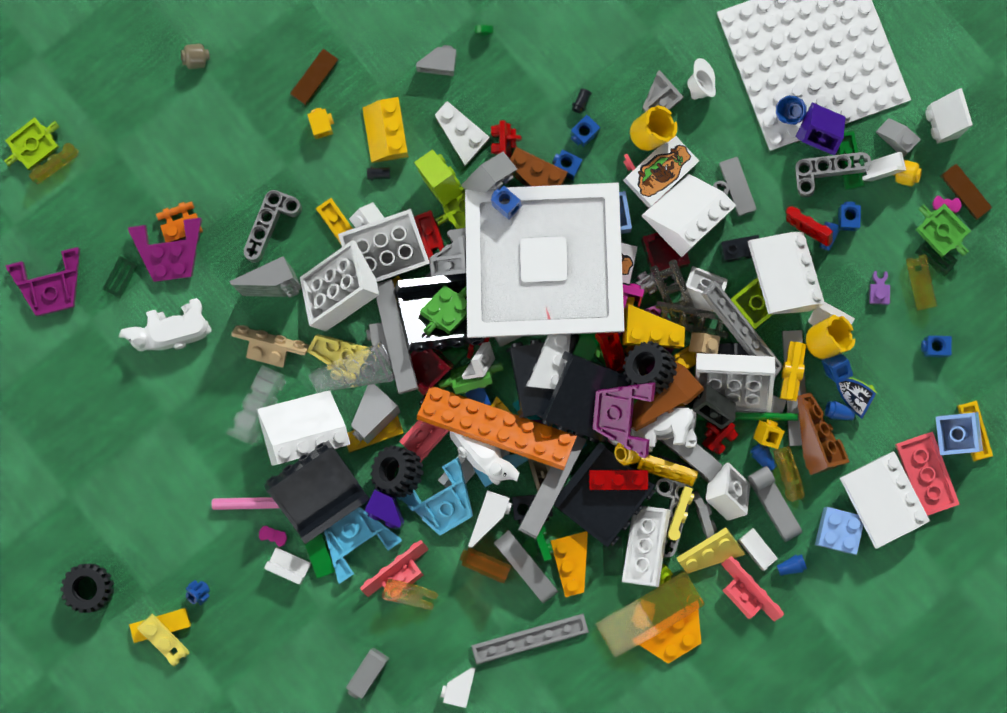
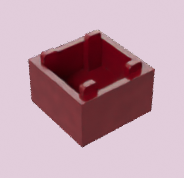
(660, 253)
(429, 368)

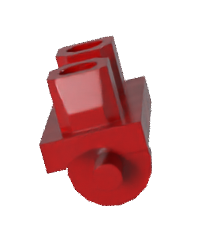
(507, 138)
(716, 435)

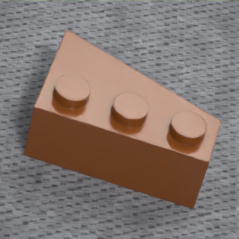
(535, 171)

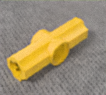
(793, 371)

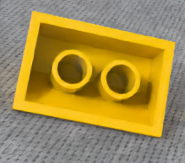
(385, 130)

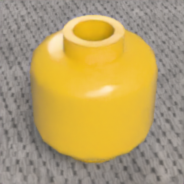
(910, 176)
(626, 456)

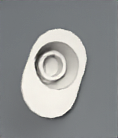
(702, 80)

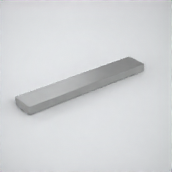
(737, 323)
(395, 338)
(794, 430)
(549, 492)
(529, 638)

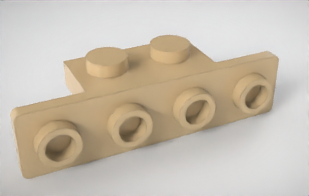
(268, 347)

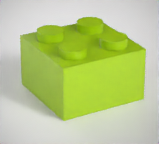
(439, 177)
(752, 304)

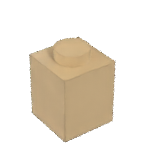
(704, 343)

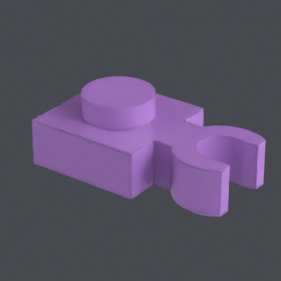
(879, 292)

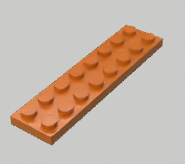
(497, 427)

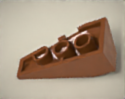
(682, 390)
(819, 445)

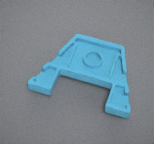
(446, 507)
(351, 533)

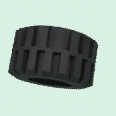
(643, 356)
(384, 471)
(71, 583)

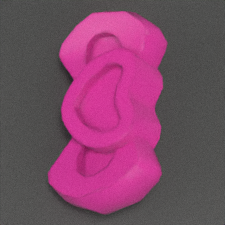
(954, 205)
(272, 535)

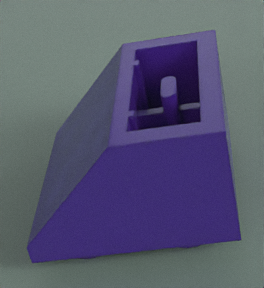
(822, 129)
(386, 508)

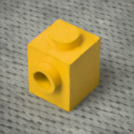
(320, 123)
(769, 434)

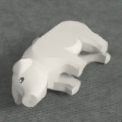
(169, 332)
(676, 424)
(485, 458)

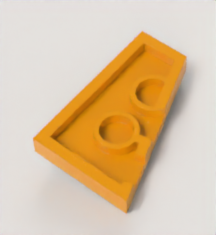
(571, 562)

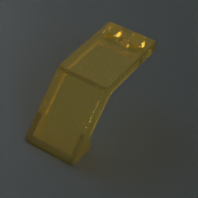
(650, 614)

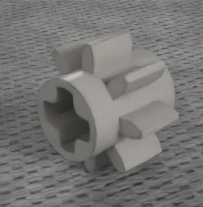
(647, 283)

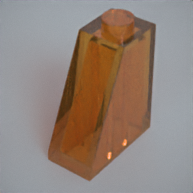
(485, 564)

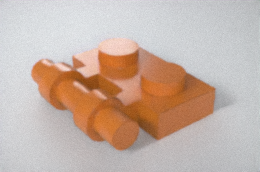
(175, 229)

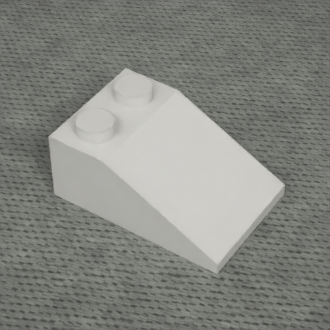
(949, 117)
(492, 511)

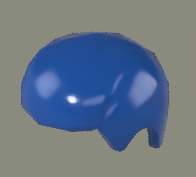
(791, 110)

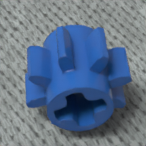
(197, 592)

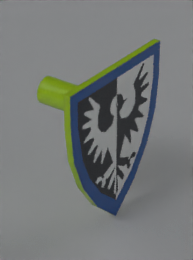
(857, 395)

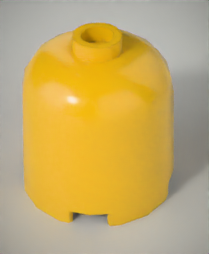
(653, 128)
(830, 337)

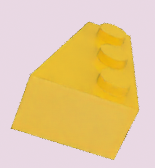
(645, 327)

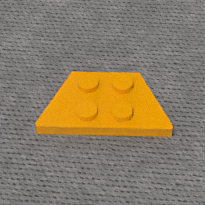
(676, 639)

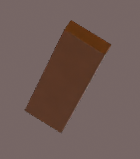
(314, 77)
(966, 191)

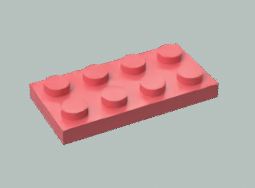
(927, 473)

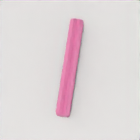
(243, 503)

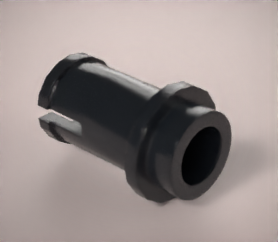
(581, 101)
(378, 173)

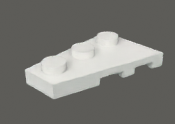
(462, 133)
(550, 363)

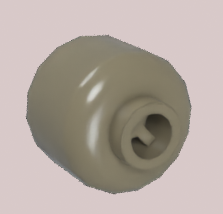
(194, 56)

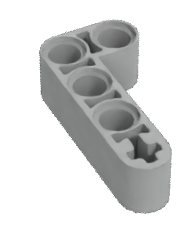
(833, 170)
(268, 227)
(697, 458)
(673, 495)
(774, 504)
(525, 567)

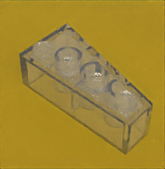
(357, 369)
(264, 394)

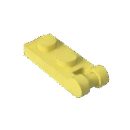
(680, 514)
(163, 639)

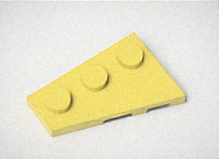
(331, 349)
(711, 552)

